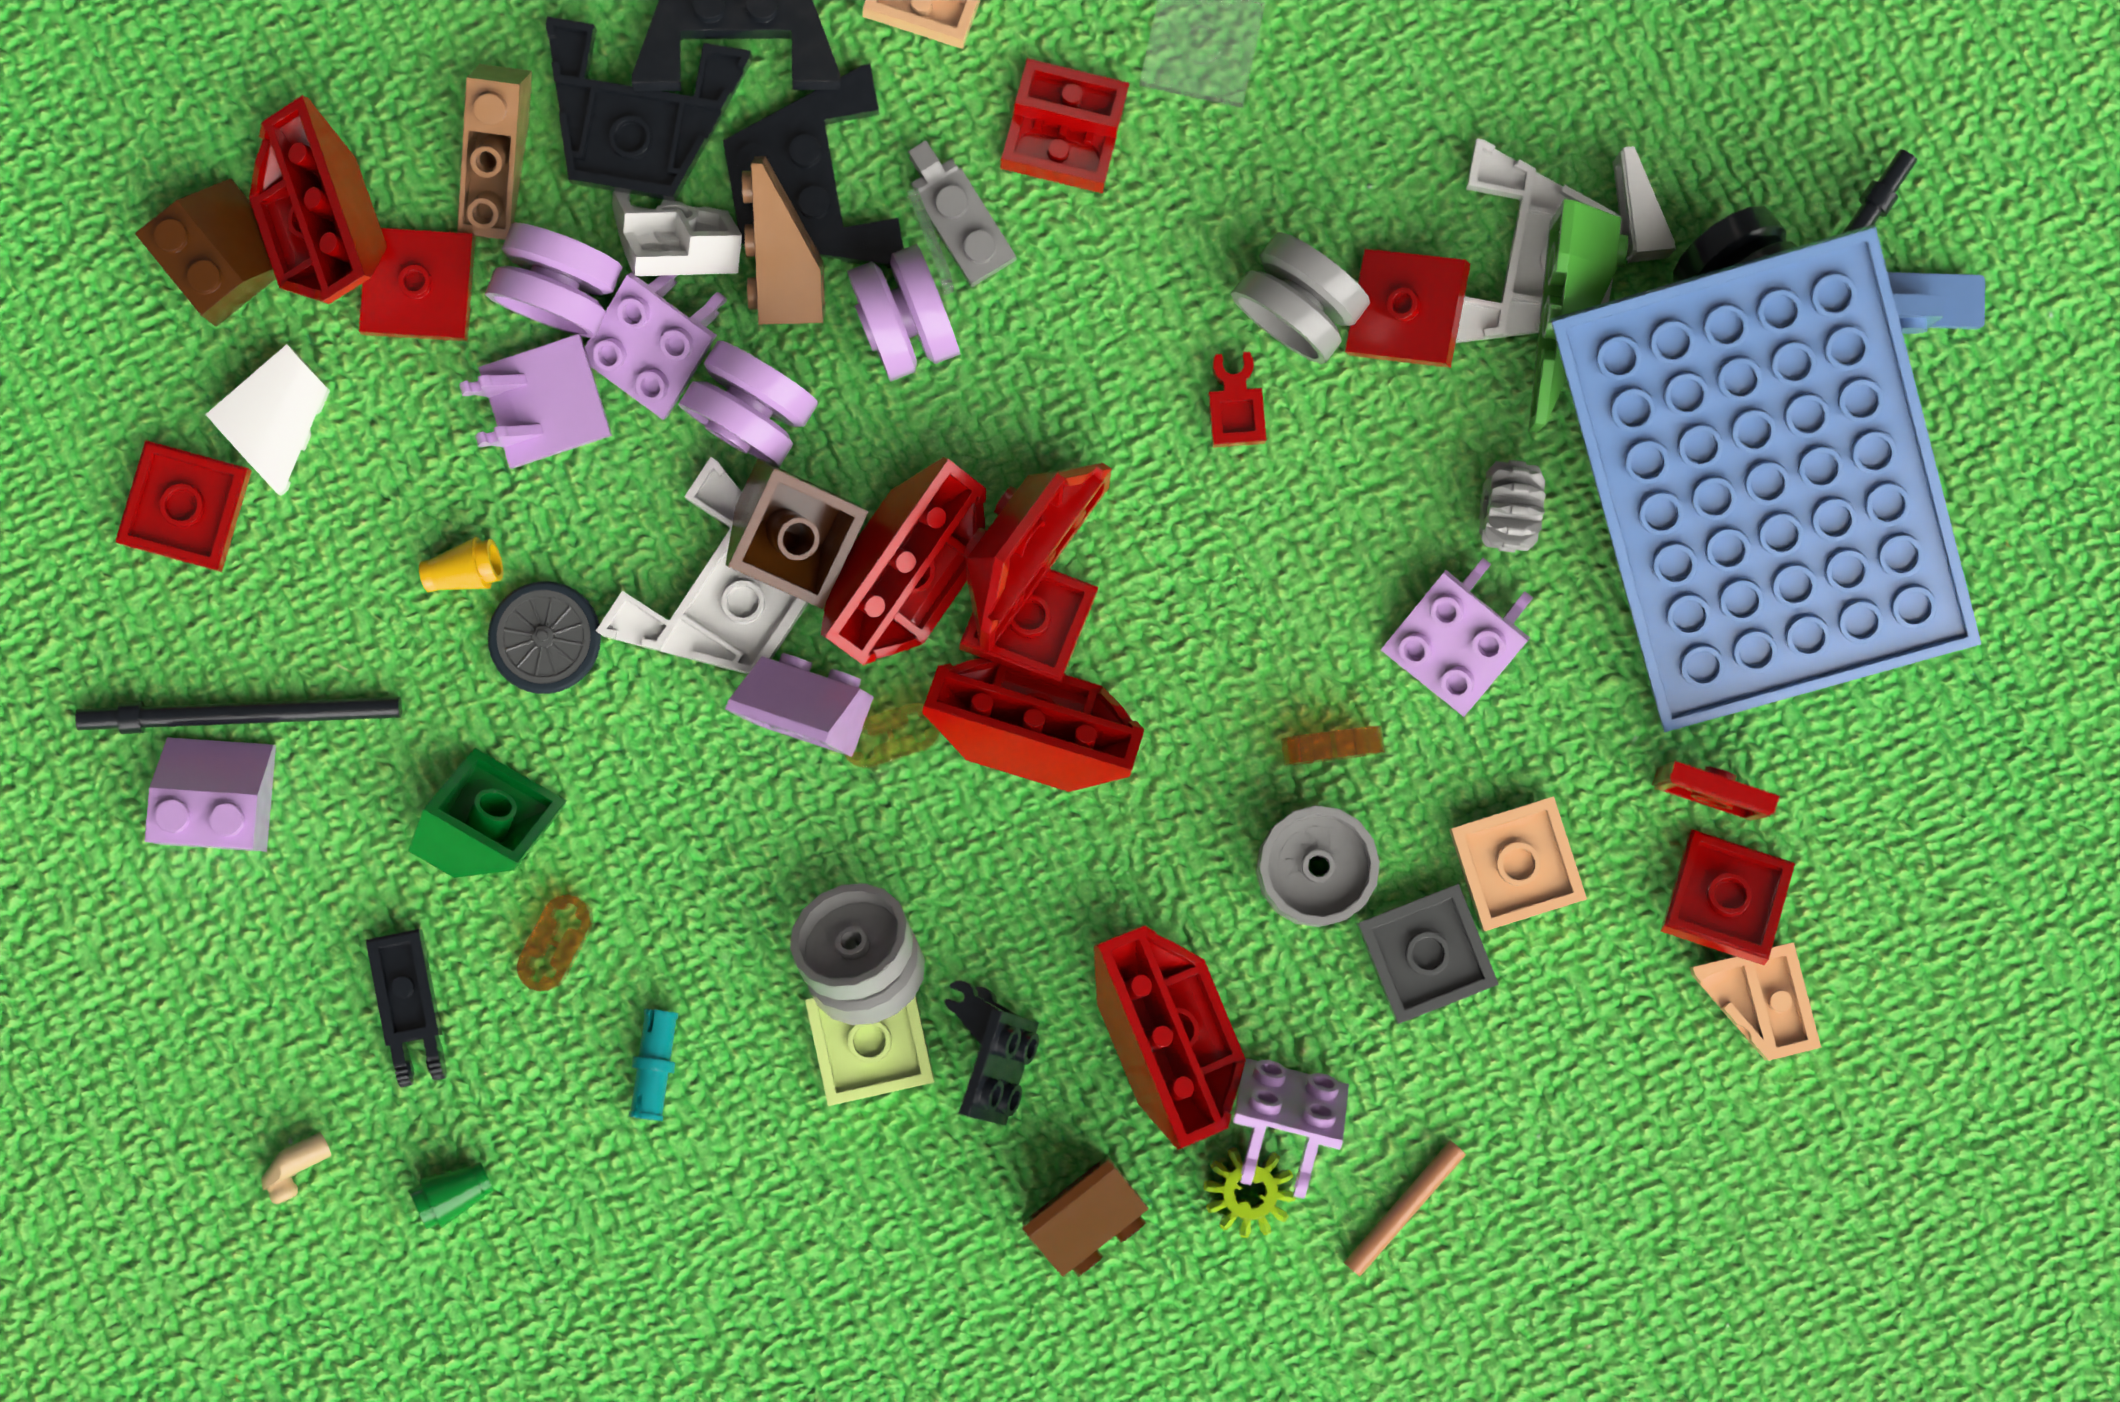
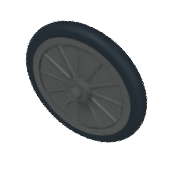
(544, 637)

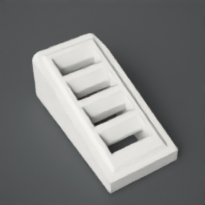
(1643, 218)

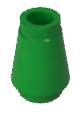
(450, 1194)

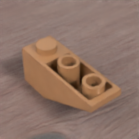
(493, 149)
(787, 262)

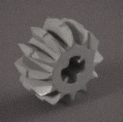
(1512, 506)

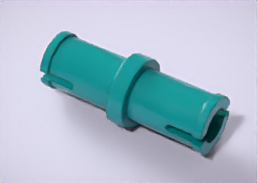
(653, 1065)

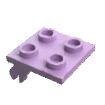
(650, 344)
(541, 402)
(1457, 640)
(1293, 1103)

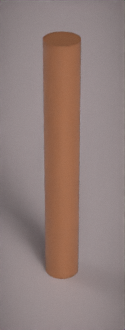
(1405, 1208)

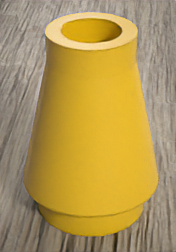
(466, 566)

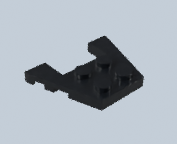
(674, 20)
(636, 138)
(801, 158)

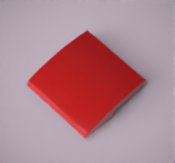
(1064, 125)

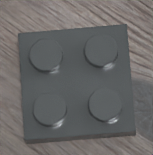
(1427, 954)

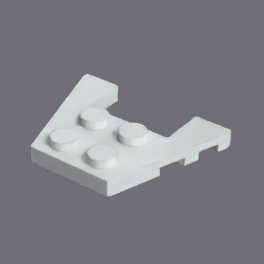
(1523, 286)
(726, 614)

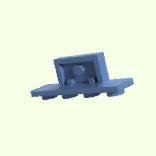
(1938, 301)

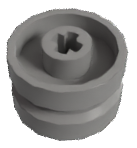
(1300, 297)
(1318, 834)
(857, 954)

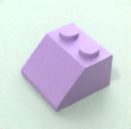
(802, 703)
(211, 795)

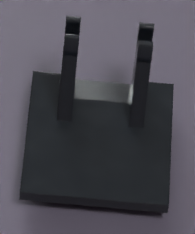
(1005, 1049)

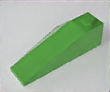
(1578, 270)

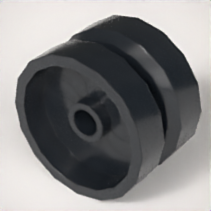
(1733, 240)

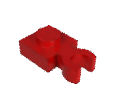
(1236, 411)

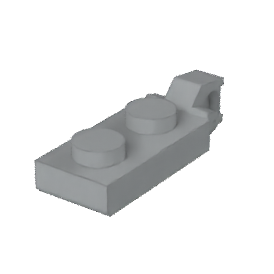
(960, 216)

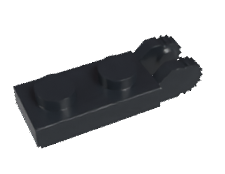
(406, 1001)

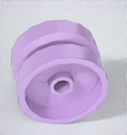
(553, 279)
(902, 313)
(751, 398)

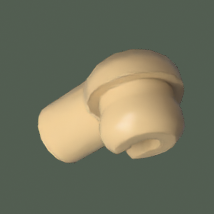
(289, 1162)

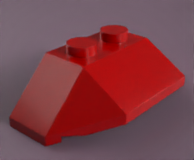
(313, 206)
(1026, 541)
(905, 564)
(1031, 728)
(1169, 1033)

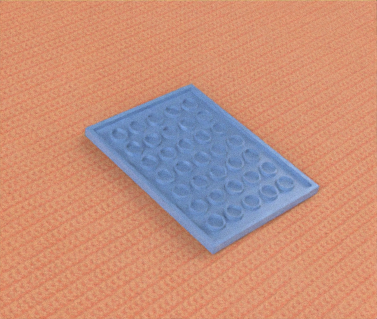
(1767, 479)

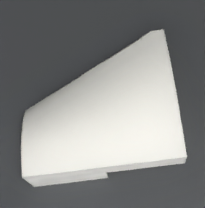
(677, 238)
(272, 415)

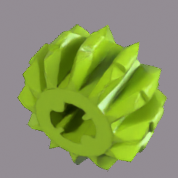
(1241, 1208)

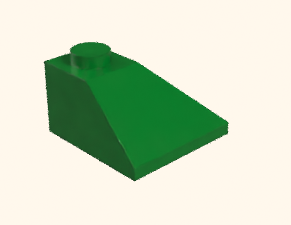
(483, 819)

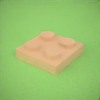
(1518, 864)

